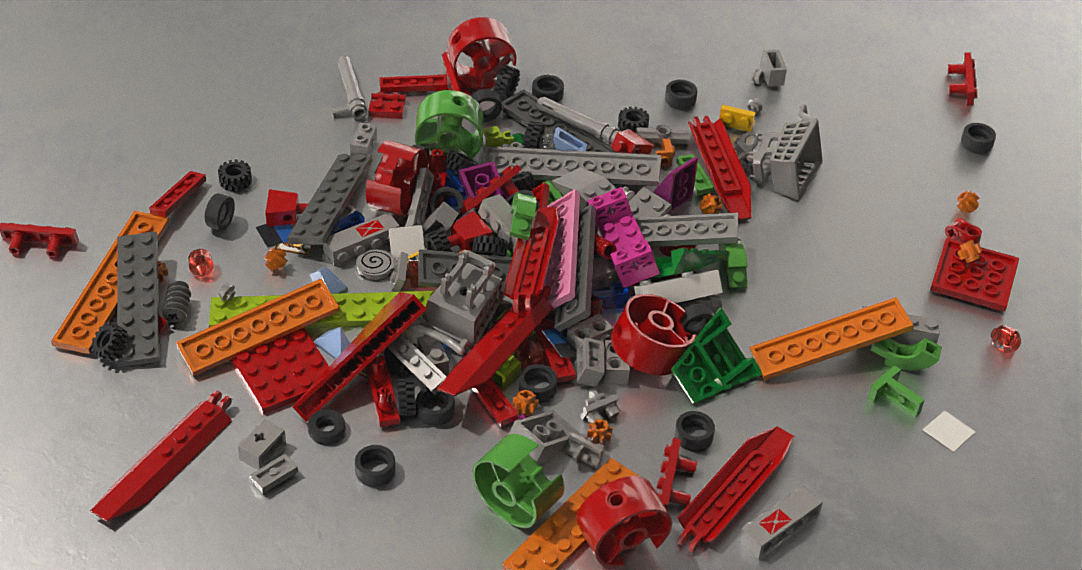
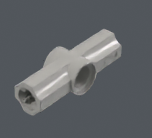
(661, 132)

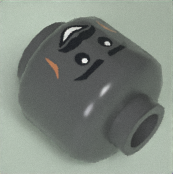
(546, 141)

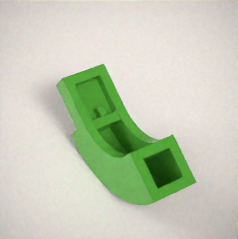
(523, 215)
(735, 265)
(908, 356)

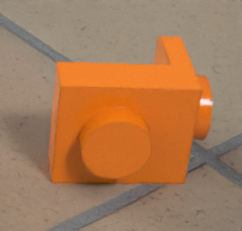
(666, 153)

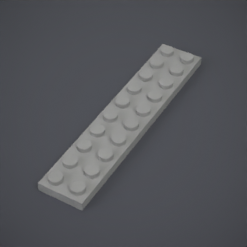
(552, 164)

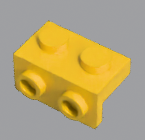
(737, 118)

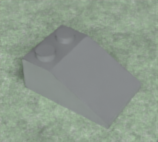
(585, 182)
(547, 431)

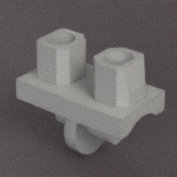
(598, 403)
(584, 450)

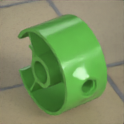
(447, 128)
(515, 482)

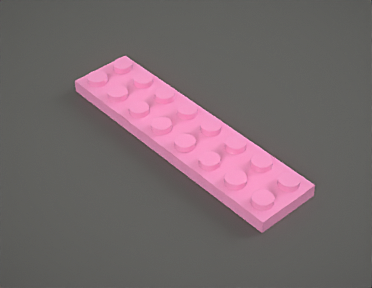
(563, 259)

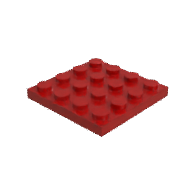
(981, 281)
(280, 370)

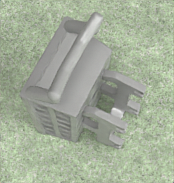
(797, 142)
(458, 317)

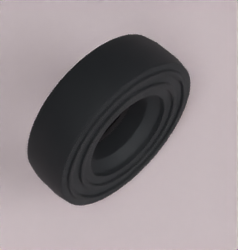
(322, 416)

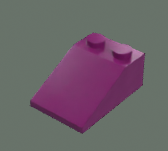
(478, 176)
(678, 185)

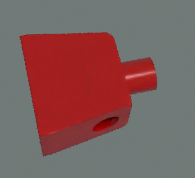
(629, 142)
(283, 208)
(466, 229)

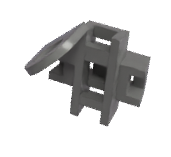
(743, 149)

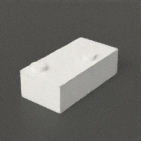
(683, 288)

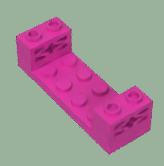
(617, 224)

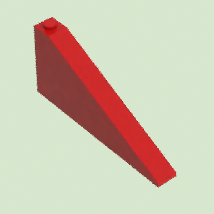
(370, 342)

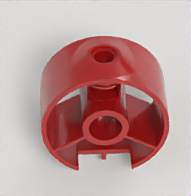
(485, 43)
(395, 178)
(651, 334)
(622, 517)

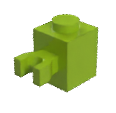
(493, 137)
(507, 373)

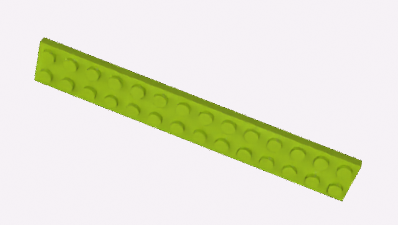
(354, 308)

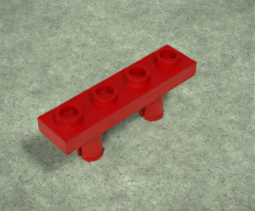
(967, 69)
(438, 169)
(504, 181)
(38, 234)
(382, 392)
(668, 467)

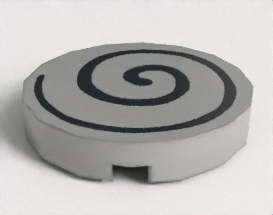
(374, 264)

